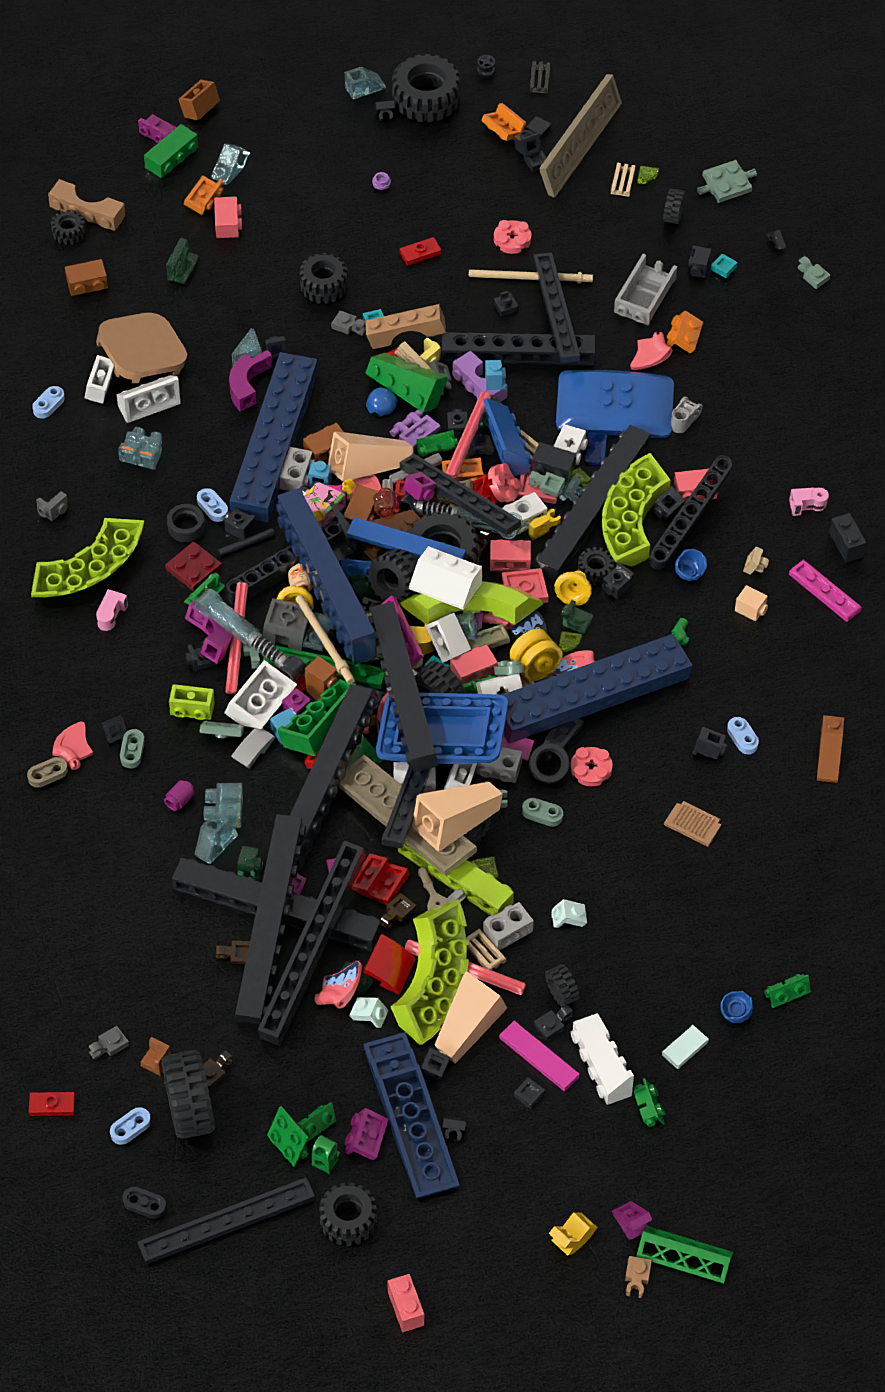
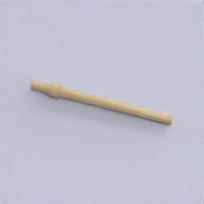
(341, 665)

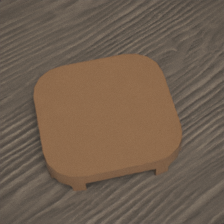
(141, 346)

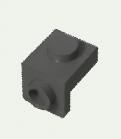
(54, 507)

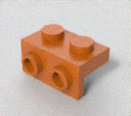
(504, 122)
(203, 195)
(684, 331)
(469, 469)

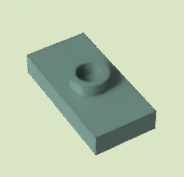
(222, 730)

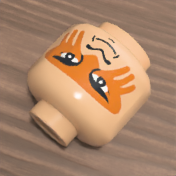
(298, 577)

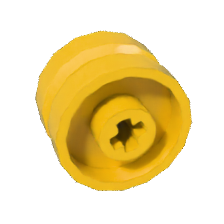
(537, 654)

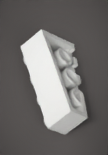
(602, 1058)

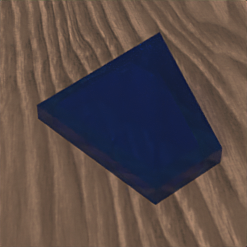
(595, 448)

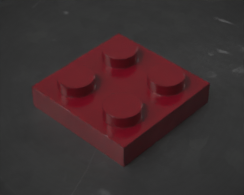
(193, 566)

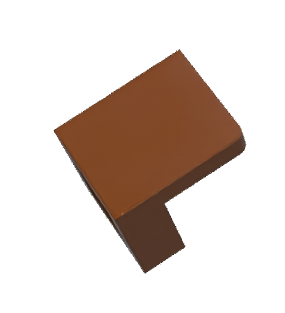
(153, 1058)

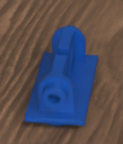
(355, 567)

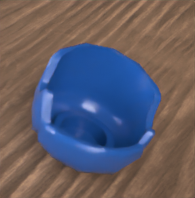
(381, 401)
(691, 564)
(737, 1006)

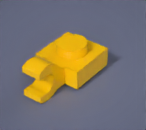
(541, 525)

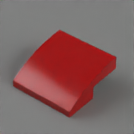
(380, 879)
(390, 964)

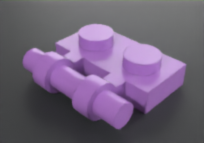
(420, 428)

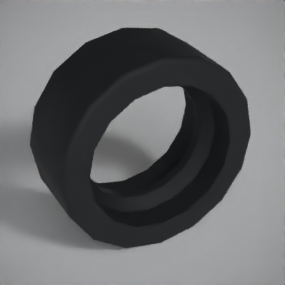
(181, 511)
(564, 763)

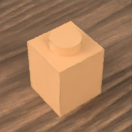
(751, 603)

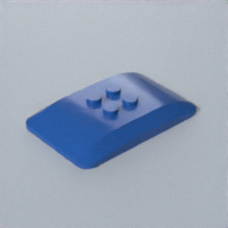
(614, 400)
(460, 725)

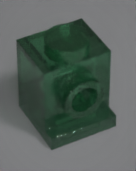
(250, 863)

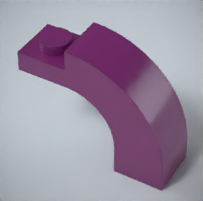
(241, 373)
(218, 638)

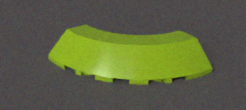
(628, 505)
(92, 564)
(493, 597)
(438, 971)

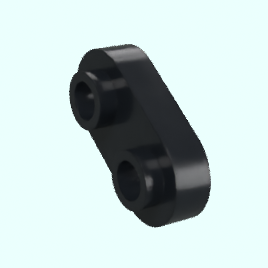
(145, 1202)

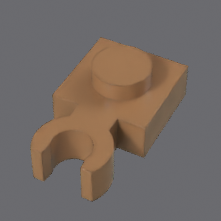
(638, 1273)

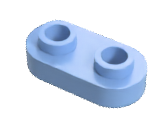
(51, 399)
(214, 506)
(742, 733)
(128, 1125)

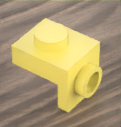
(432, 351)

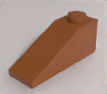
(830, 748)

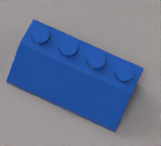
(507, 437)

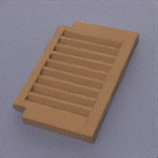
(693, 823)

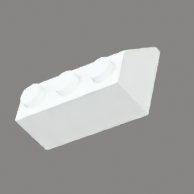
(149, 398)
(446, 578)
(260, 697)

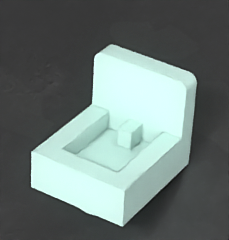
(569, 913)
(369, 1010)

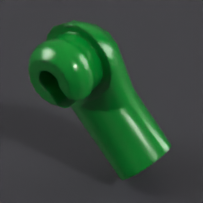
(679, 631)

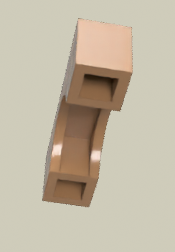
(105, 213)
(424, 320)

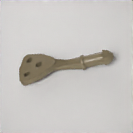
(428, 884)

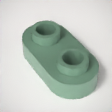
(509, 667)
(132, 750)
(542, 812)

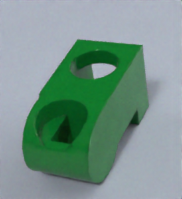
(325, 1152)

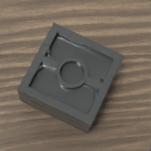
(285, 624)

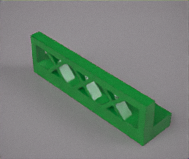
(687, 1246)

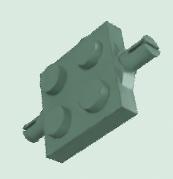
(727, 181)

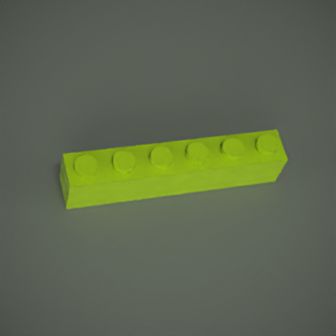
(477, 885)

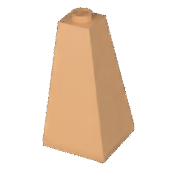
(363, 455)
(452, 812)
(469, 1017)

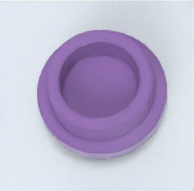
(381, 181)

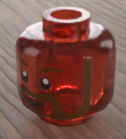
(386, 502)

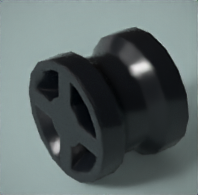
(486, 66)

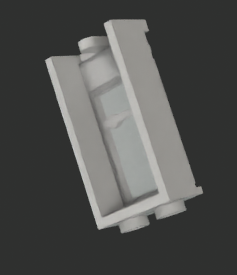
(644, 291)

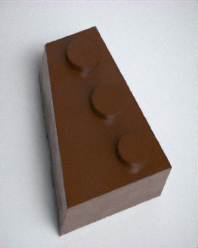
(399, 521)

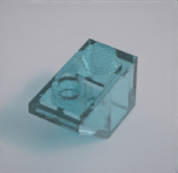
(362, 82)
(229, 163)
(312, 640)
(214, 837)

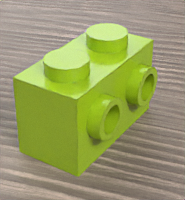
(191, 702)

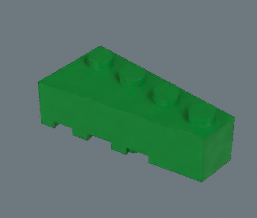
(409, 381)
(310, 728)

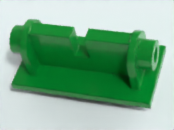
(436, 443)
(211, 582)
(792, 989)
(647, 1095)
(318, 1121)

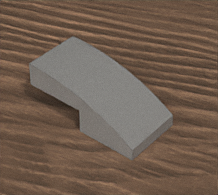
(252, 746)

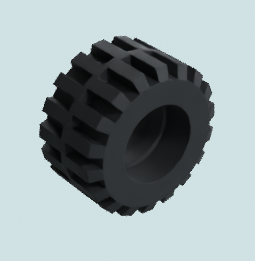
(323, 267)
(382, 577)
(438, 679)
(343, 1198)

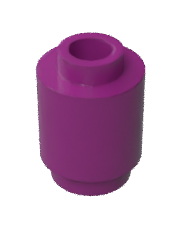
(179, 795)

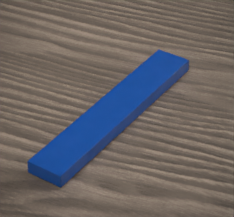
(396, 539)

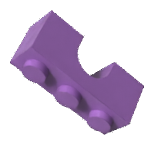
(467, 371)

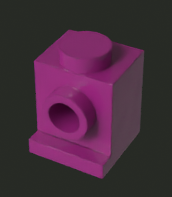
(419, 486)

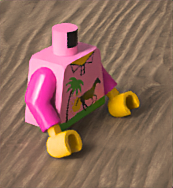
(321, 495)

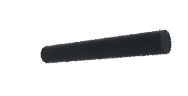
(246, 542)

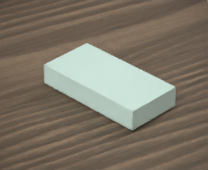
(685, 1047)

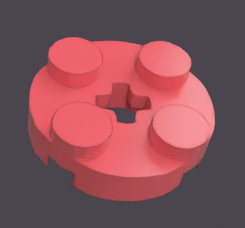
(518, 229)
(504, 483)
(594, 756)

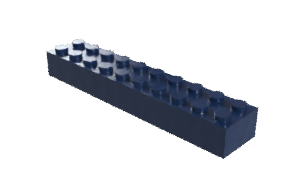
(273, 435)
(326, 576)
(595, 687)

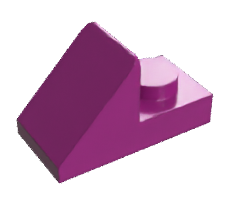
(632, 1219)

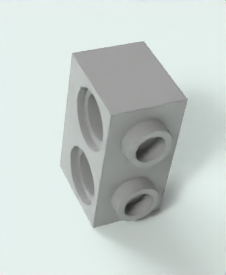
(296, 469)
(497, 768)
(510, 929)

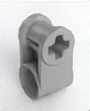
(684, 415)

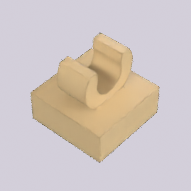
(755, 561)

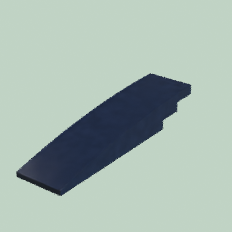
(411, 1115)

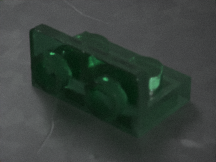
(181, 262)

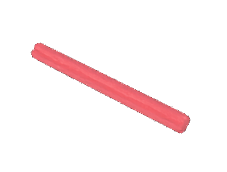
(467, 436)
(235, 646)
(481, 973)

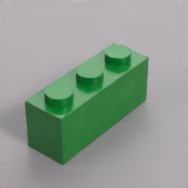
(171, 151)

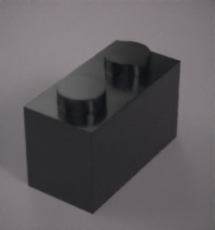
(553, 460)
(847, 537)

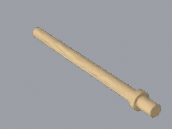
(528, 275)

